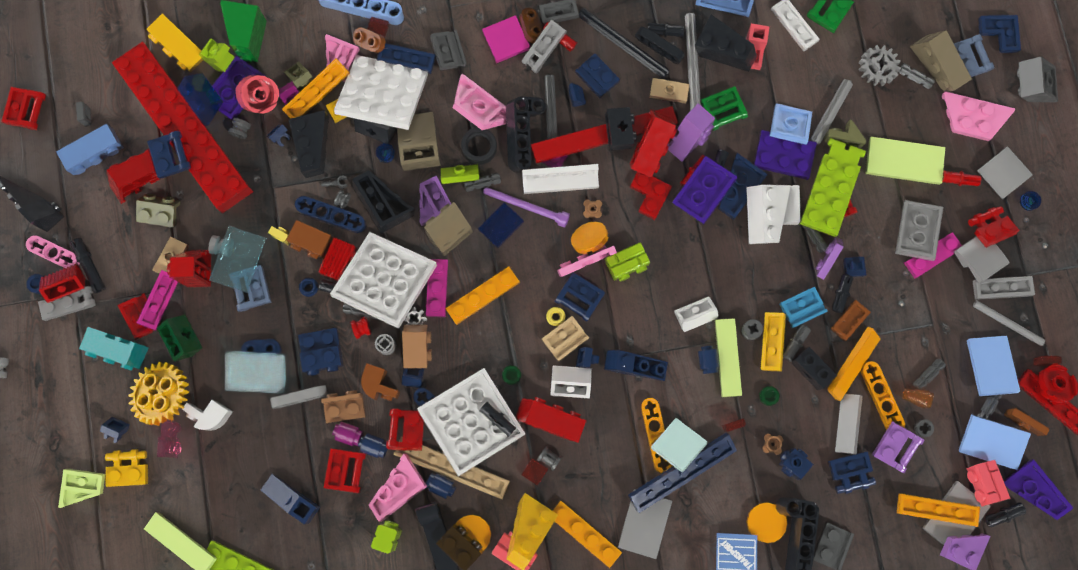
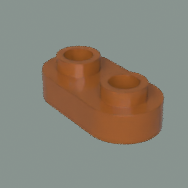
(369, 40)

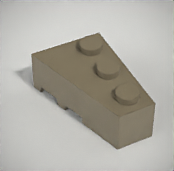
(942, 60)

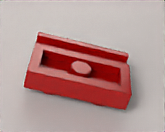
(131, 312)

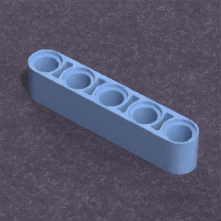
(366, 10)

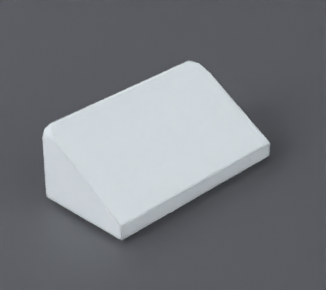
(792, 212)
(696, 314)

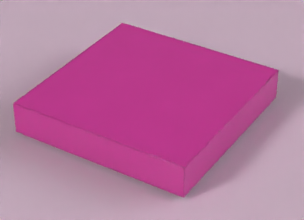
(506, 39)

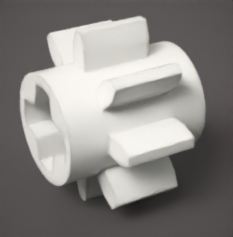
(414, 313)

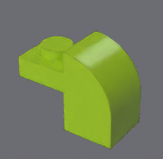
(217, 55)

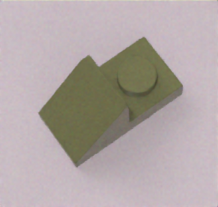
(299, 76)
(850, 136)

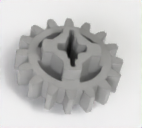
(886, 62)

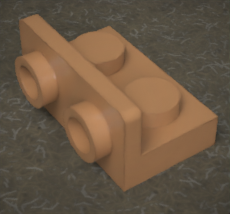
(343, 407)

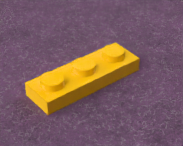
(773, 341)

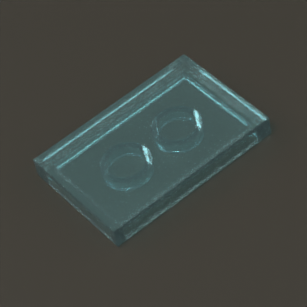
(237, 259)
(254, 372)

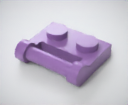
(892, 443)

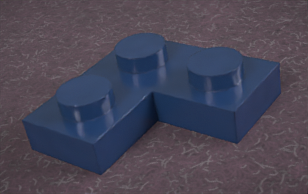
(1004, 27)

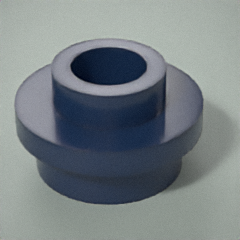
(308, 281)

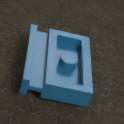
(803, 307)

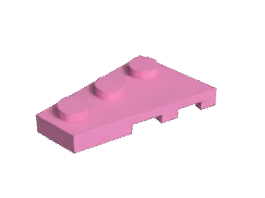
(584, 260)
(399, 488)

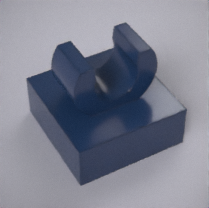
(276, 134)
(855, 266)
(585, 358)
(114, 428)

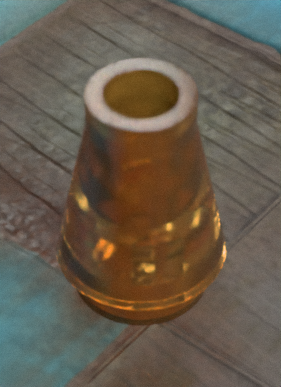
(921, 398)

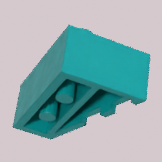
(113, 349)

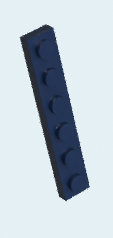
(673, 478)

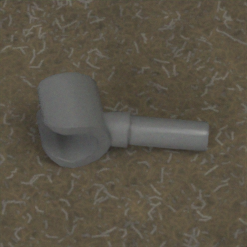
(335, 183)

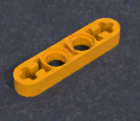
(886, 395)
(652, 436)

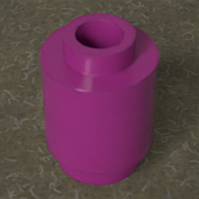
(347, 434)

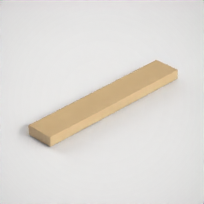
(474, 477)

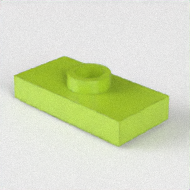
(459, 174)

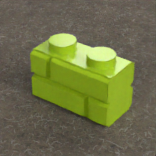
(627, 262)
(386, 537)

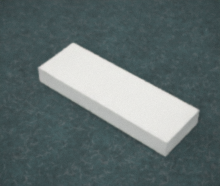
(795, 24)

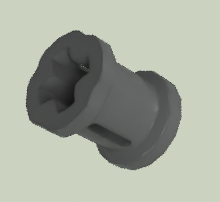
(549, 458)

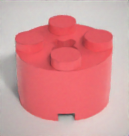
(267, 98)

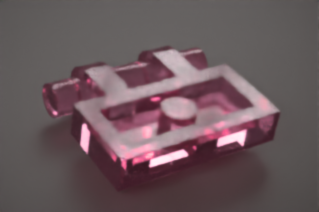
(168, 442)

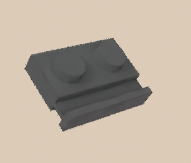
(448, 50)
(832, 546)

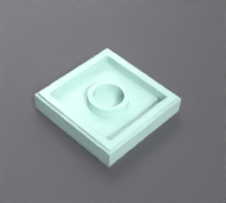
(679, 445)

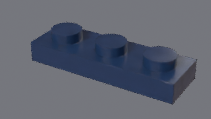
(407, 57)

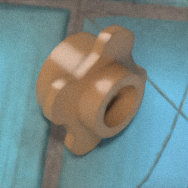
(596, 213)
(777, 440)

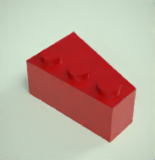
(653, 144)
(131, 175)
(191, 268)
(551, 419)

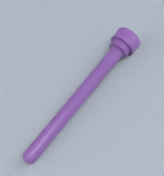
(560, 218)

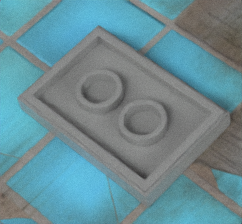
(919, 230)
(940, 529)
(645, 530)

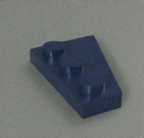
(747, 176)

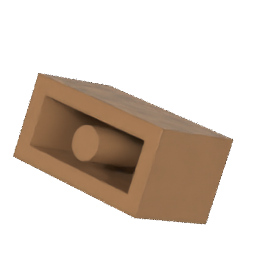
(415, 346)

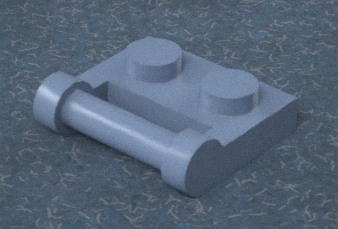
(968, 58)
(257, 292)

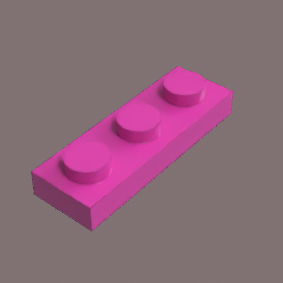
(945, 249)
(437, 290)
(157, 301)

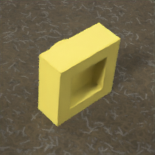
(279, 234)

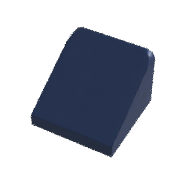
(576, 95)
(413, 377)

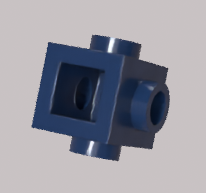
(801, 466)

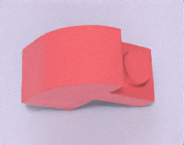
(758, 36)

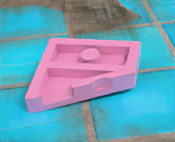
(341, 50)

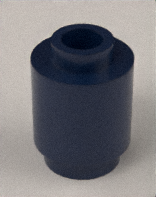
(708, 359)
(373, 446)
(441, 485)

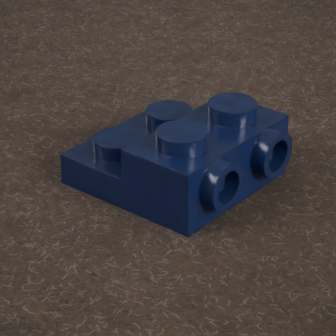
(320, 351)

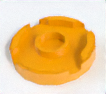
(589, 237)
(766, 522)
(477, 529)

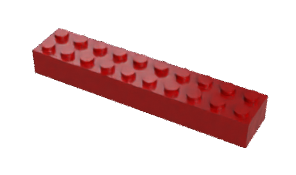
(172, 113)

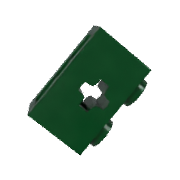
(179, 338)

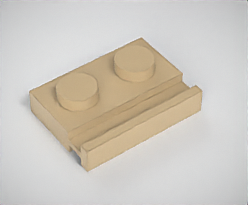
(565, 338)

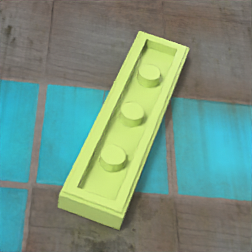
(728, 358)
(179, 543)

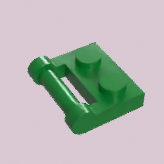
(832, 16)
(722, 102)

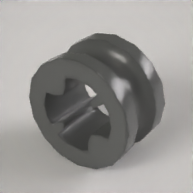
(342, 199)
(920, 423)

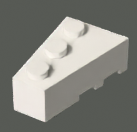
(766, 212)

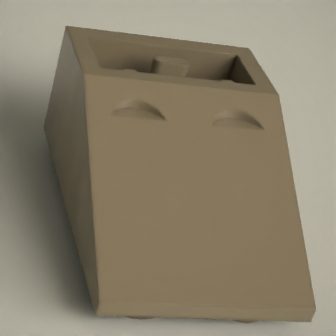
(419, 144)
(447, 229)

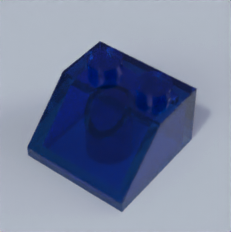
(200, 97)

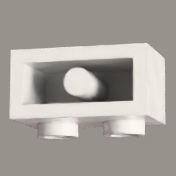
(571, 381)

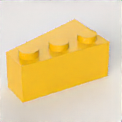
(174, 43)
(529, 530)

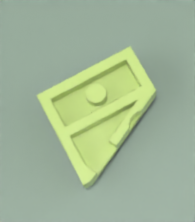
(80, 485)

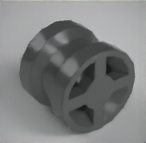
(239, 128)
(750, 333)

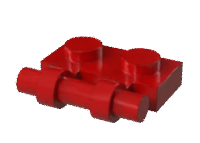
(997, 230)

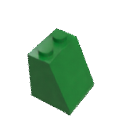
(244, 29)

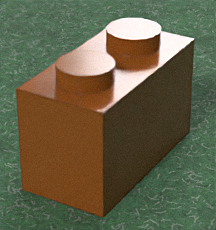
(309, 239)

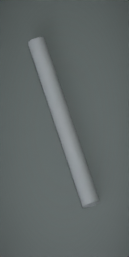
(1009, 323)

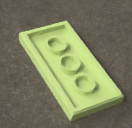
(905, 160)

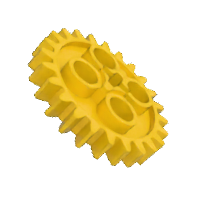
(158, 393)

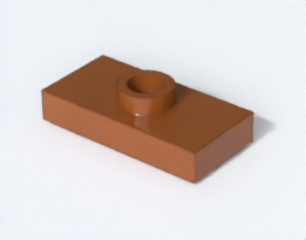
(850, 320)
(1026, 422)

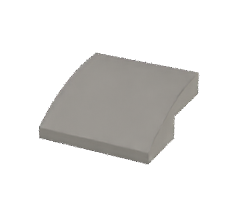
(1004, 172)
(981, 260)

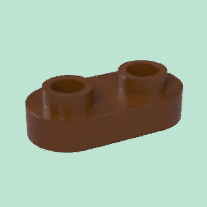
(530, 24)

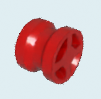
(360, 327)

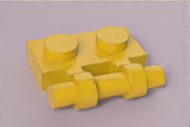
(126, 475)

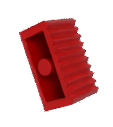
(337, 259)
(62, 283)

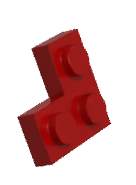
(655, 191)

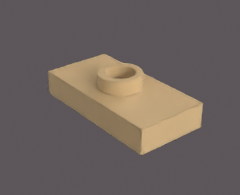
(669, 90)
(171, 249)

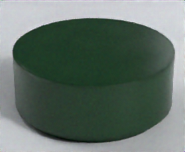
(511, 375)
(769, 396)

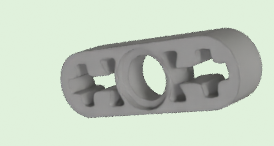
(298, 397)

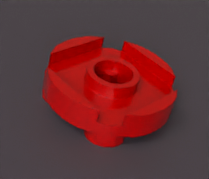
(1051, 390)

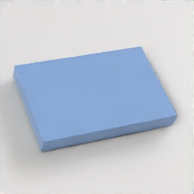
(993, 366)
(994, 441)

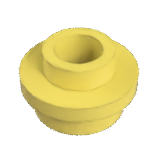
(555, 310)

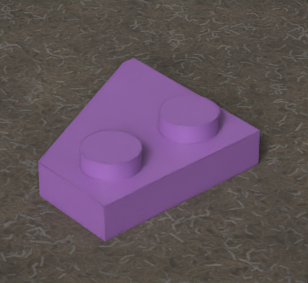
(431, 199)
(832, 253)
(965, 549)

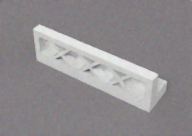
(560, 179)

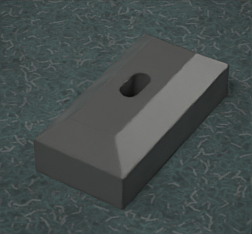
(566, 7)

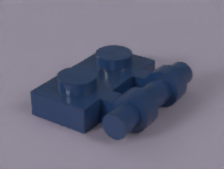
(850, 466)

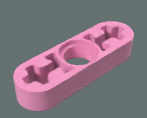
(47, 247)

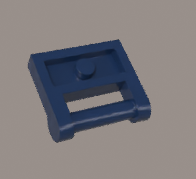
(163, 155)
(584, 292)

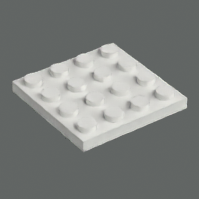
(381, 92)
(383, 279)
(461, 429)

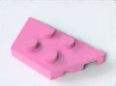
(478, 105)
(974, 116)

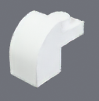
(211, 418)

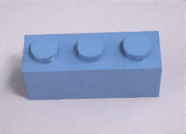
(90, 150)

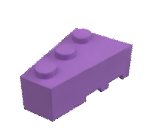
(692, 132)

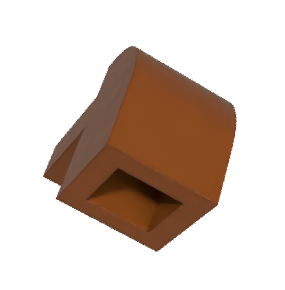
(372, 383)

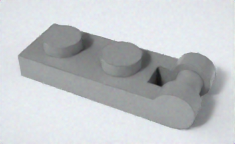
(544, 45)
(67, 304)

